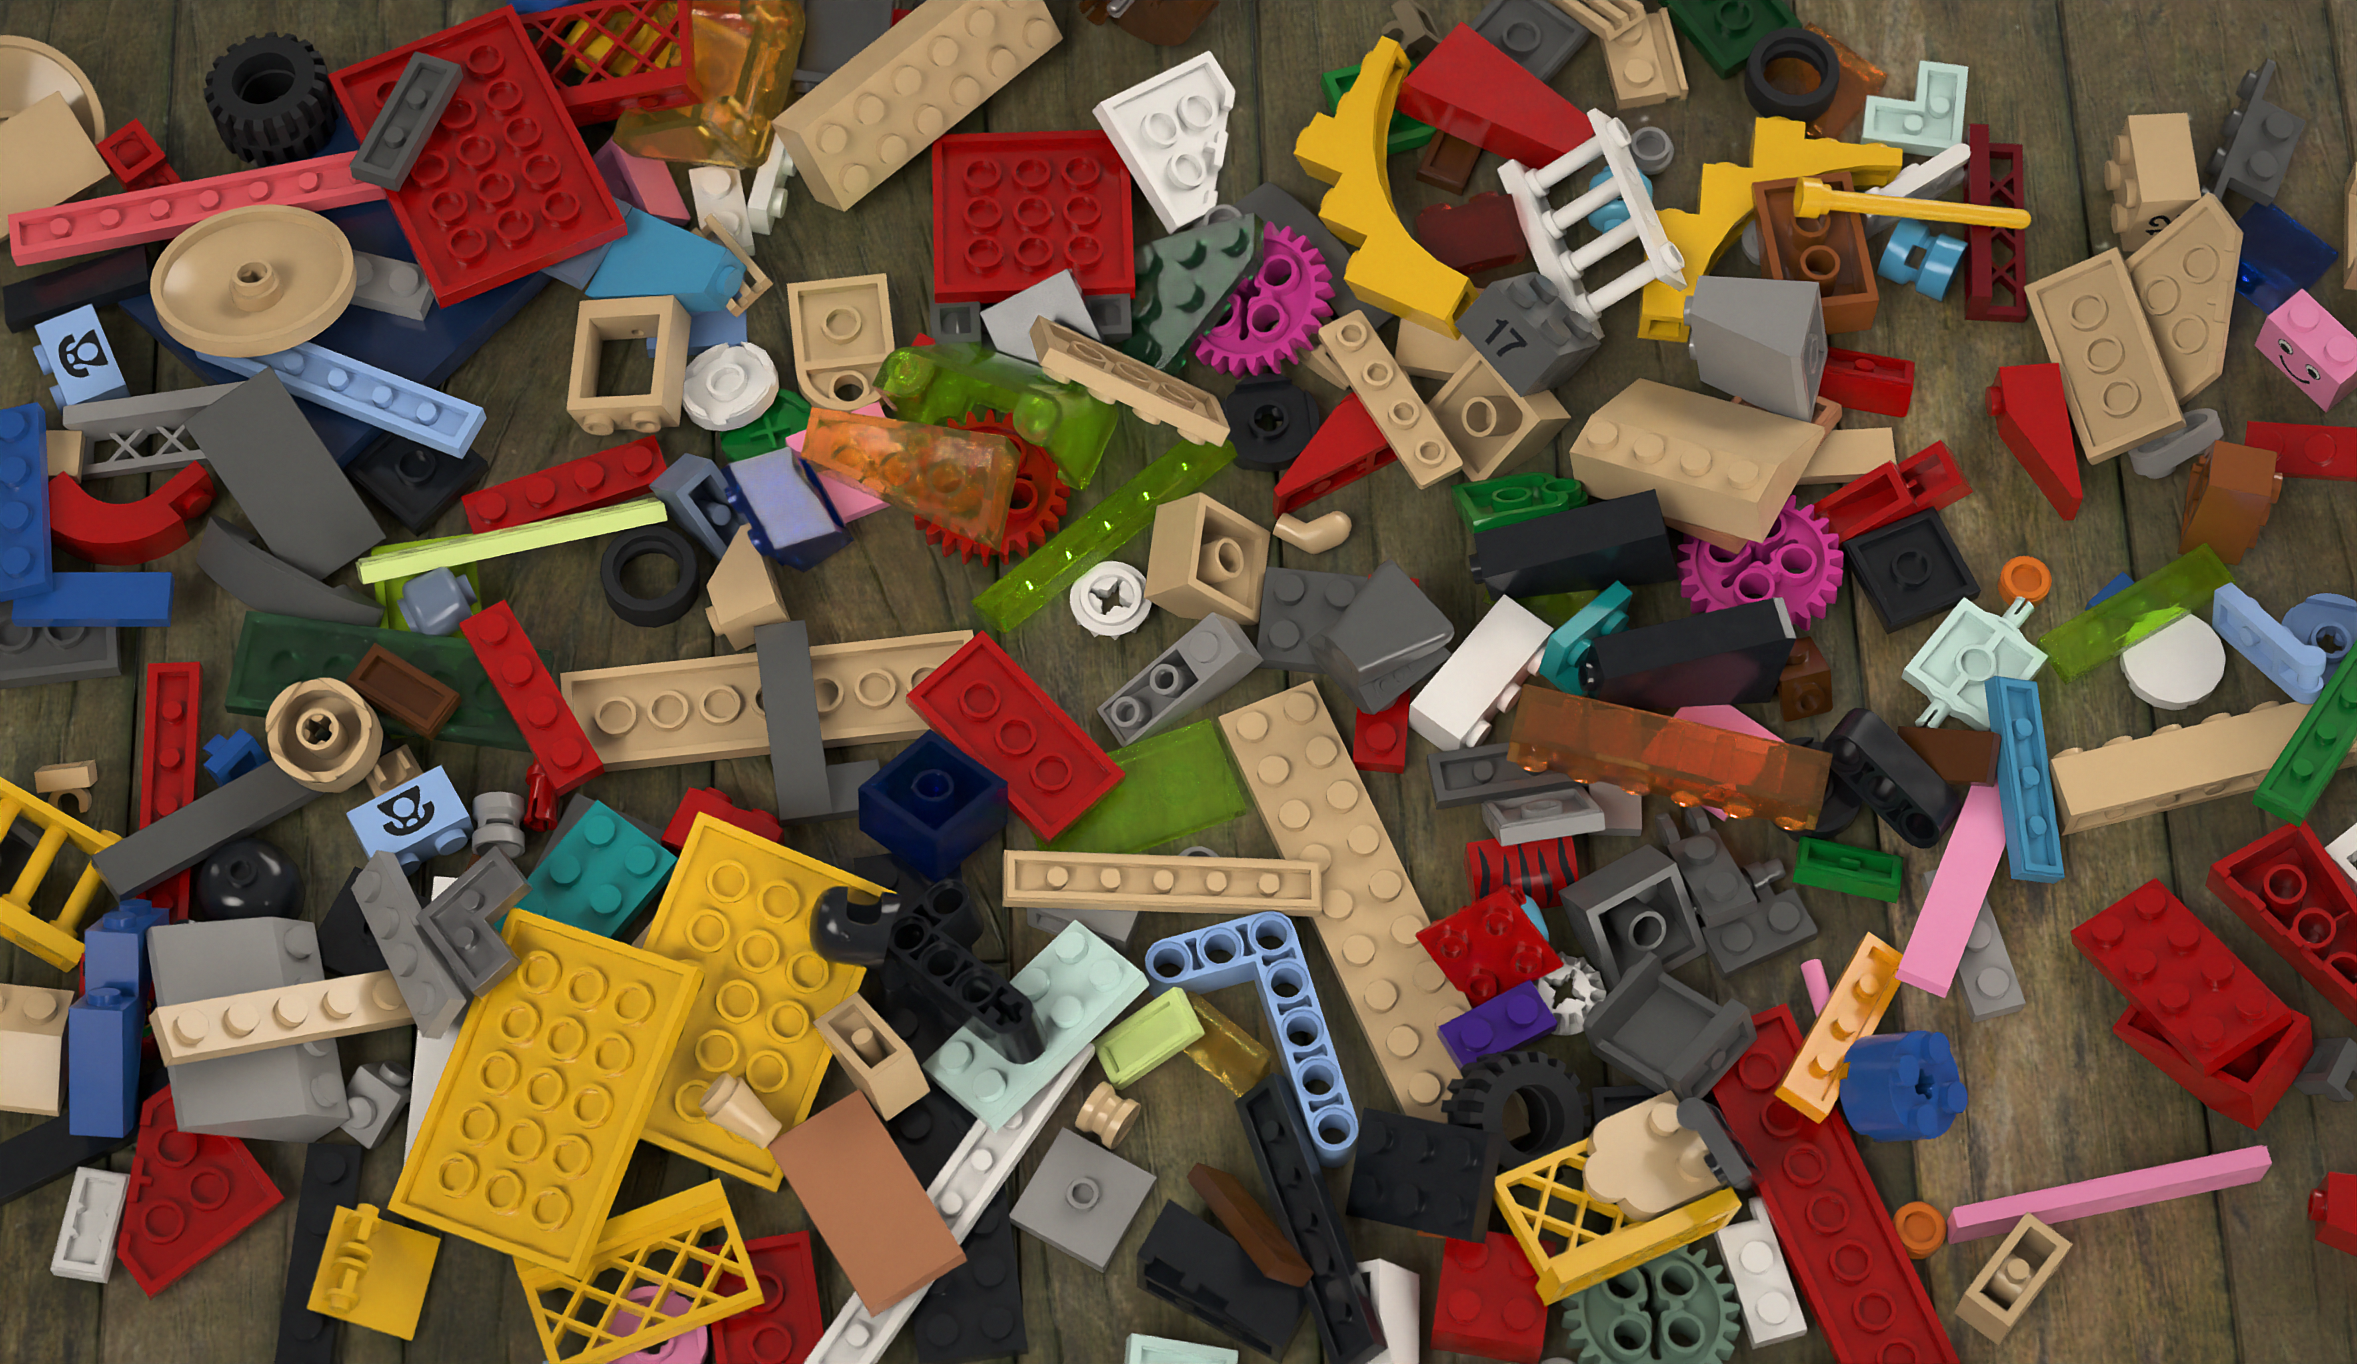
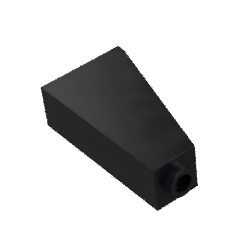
(1577, 550)
(1693, 660)

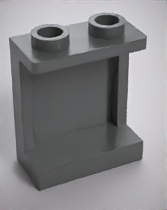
(835, 35)
(1667, 1032)

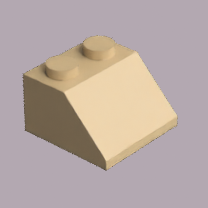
(1206, 561)
(34, 1048)

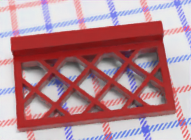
(606, 99)

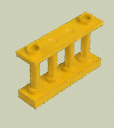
(57, 939)

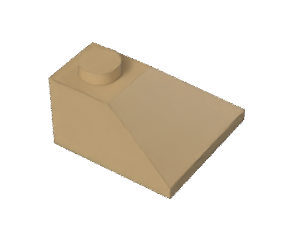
(1491, 422)

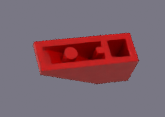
(2037, 430)
(1337, 455)

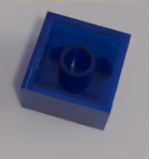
(933, 805)

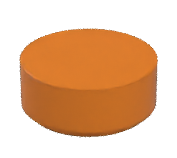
(2024, 578)
(1920, 1229)

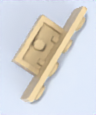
(1390, 399)

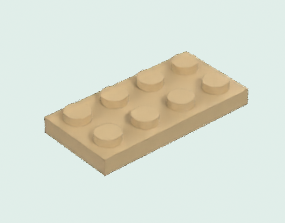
(2105, 356)
(1122, 378)

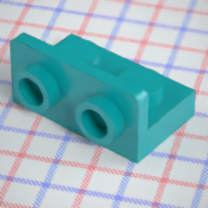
(1573, 639)

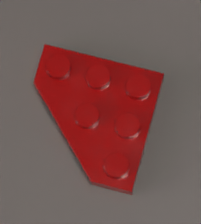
(186, 1197)

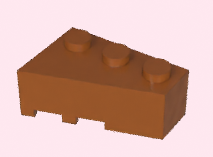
(2229, 499)

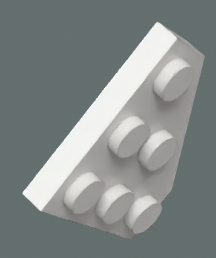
(1173, 137)

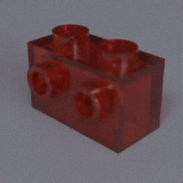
(1472, 235)

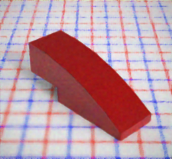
(1894, 493)

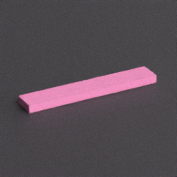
(1956, 893)
(2109, 1193)

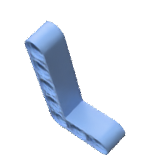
(1283, 1014)

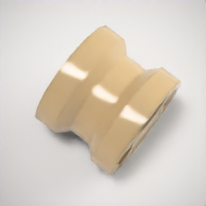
(1107, 1115)

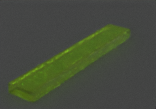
(1099, 532)

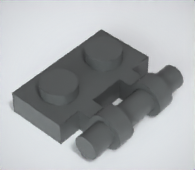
(1763, 935)

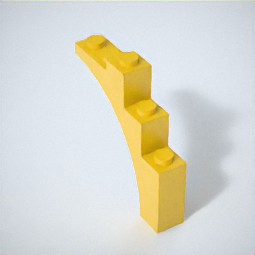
(1352, 156)
(1727, 207)

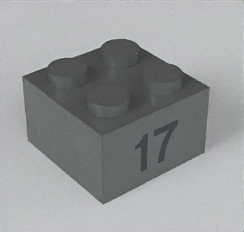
(1528, 333)

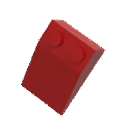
(2244, 1087)

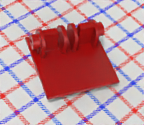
(1489, 946)

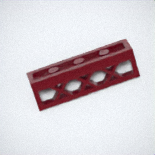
(1979, 269)

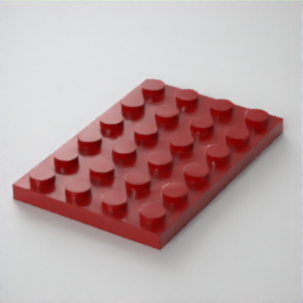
(503, 170)

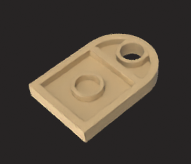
(840, 337)

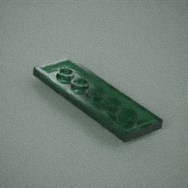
(290, 650)

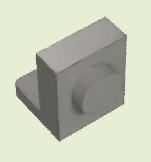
(375, 1100)

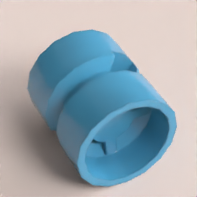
(1937, 267)

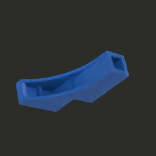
(110, 1021)

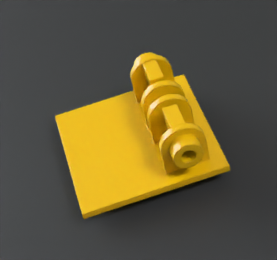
(373, 1272)

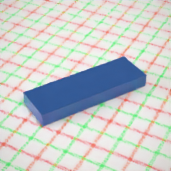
(100, 601)

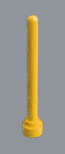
(1816, 198)

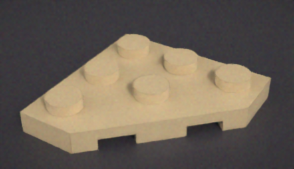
(2188, 291)

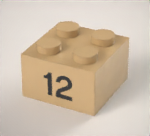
(2151, 176)

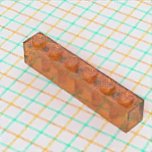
(1669, 758)

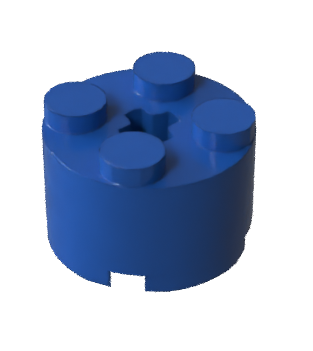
(1902, 1086)

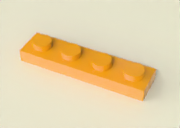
(1847, 1015)

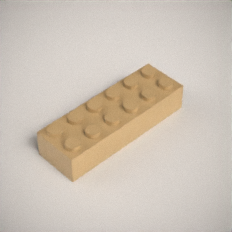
(909, 91)

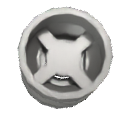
(498, 823)

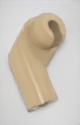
(1316, 535)

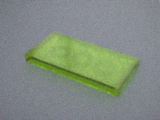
(1169, 791)

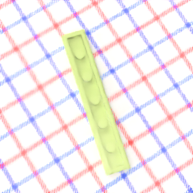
(510, 540)

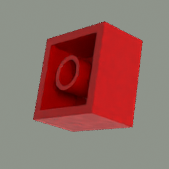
(1490, 1300)

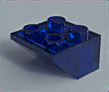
(786, 508)

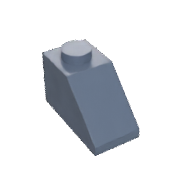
(697, 502)

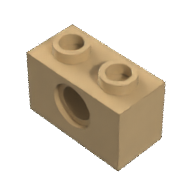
(2012, 1278)

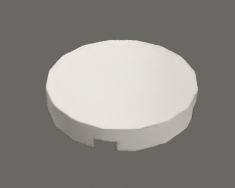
(729, 386)
(2176, 665)

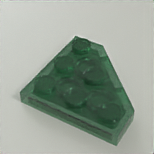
(1186, 287)

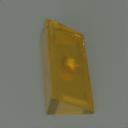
(1227, 1049)

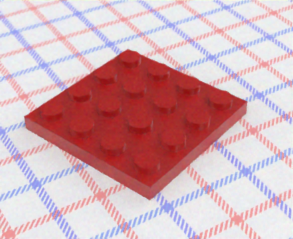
(1026, 209)

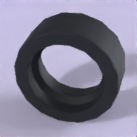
(1792, 44)
(643, 541)

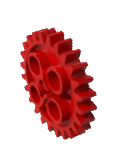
(1043, 493)

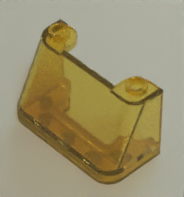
(745, 72)

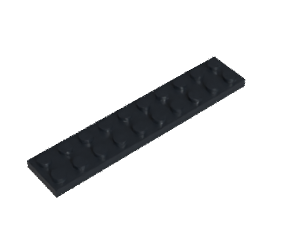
(977, 1305)

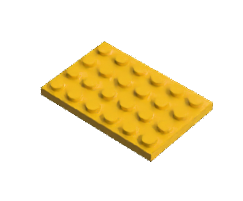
(744, 919)
(547, 1094)

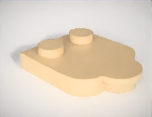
(1647, 1161)

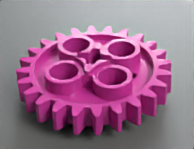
(1260, 301)
(1764, 567)

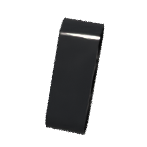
(1892, 778)

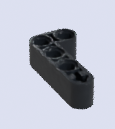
(932, 955)

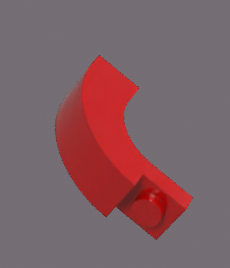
(129, 531)

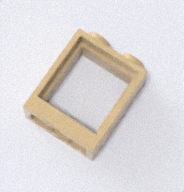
(629, 319)

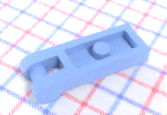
(2268, 644)

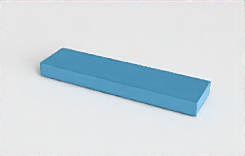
(2024, 780)

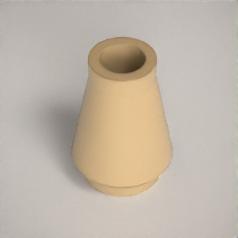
(738, 1110)

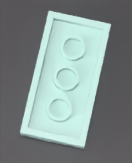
(1076, 991)

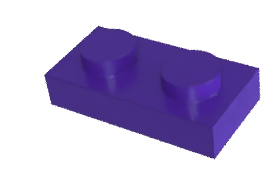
(1498, 1025)

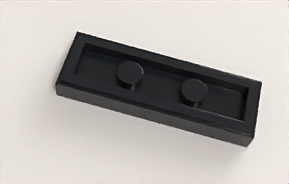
(67, 289)

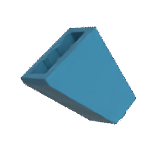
(667, 261)

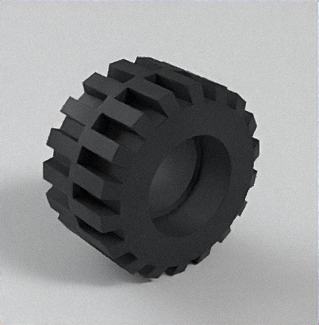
(266, 70)
(1549, 1095)

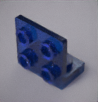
(2278, 257)

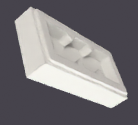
(91, 1225)

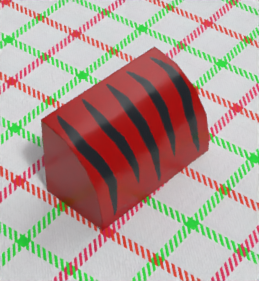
(1535, 866)

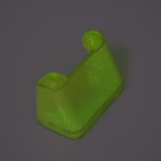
(947, 379)

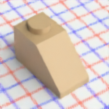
(744, 593)
(872, 1056)

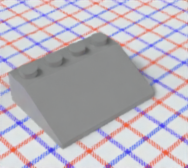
(261, 1094)

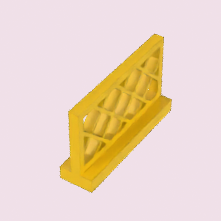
(635, 1238)
(1599, 1255)

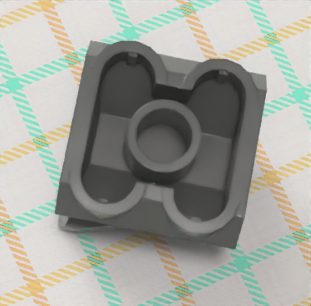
(1383, 640)

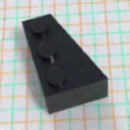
(1218, 1283)

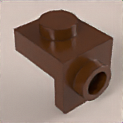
(1805, 682)

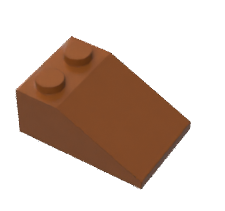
(1817, 250)

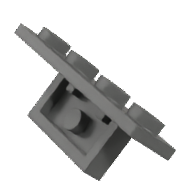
(2256, 143)

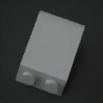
(1759, 340)

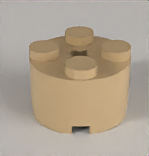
(328, 706)

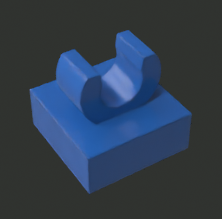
(233, 756)

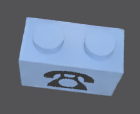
(80, 359)
(414, 821)

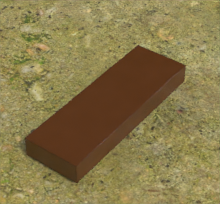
(1249, 1225)

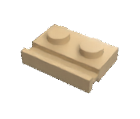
(1645, 63)

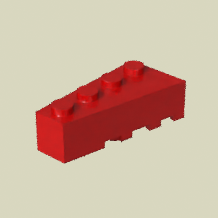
(2298, 906)

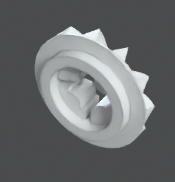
(1101, 582)
(1586, 987)

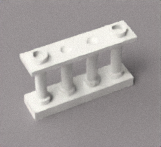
(1546, 227)

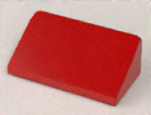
(1868, 382)

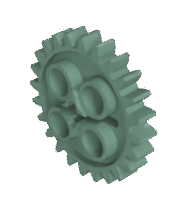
(1699, 1314)

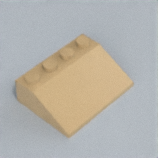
(1700, 453)

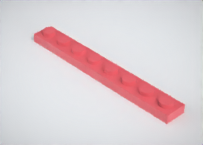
(173, 208)

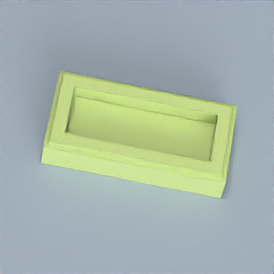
(1148, 1038)

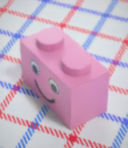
(2311, 349)

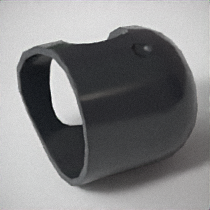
(852, 931)

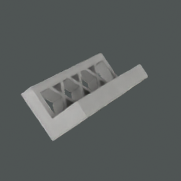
(136, 419)

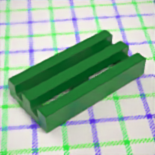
(1848, 869)

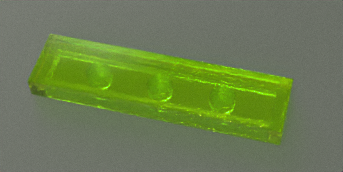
(2134, 614)

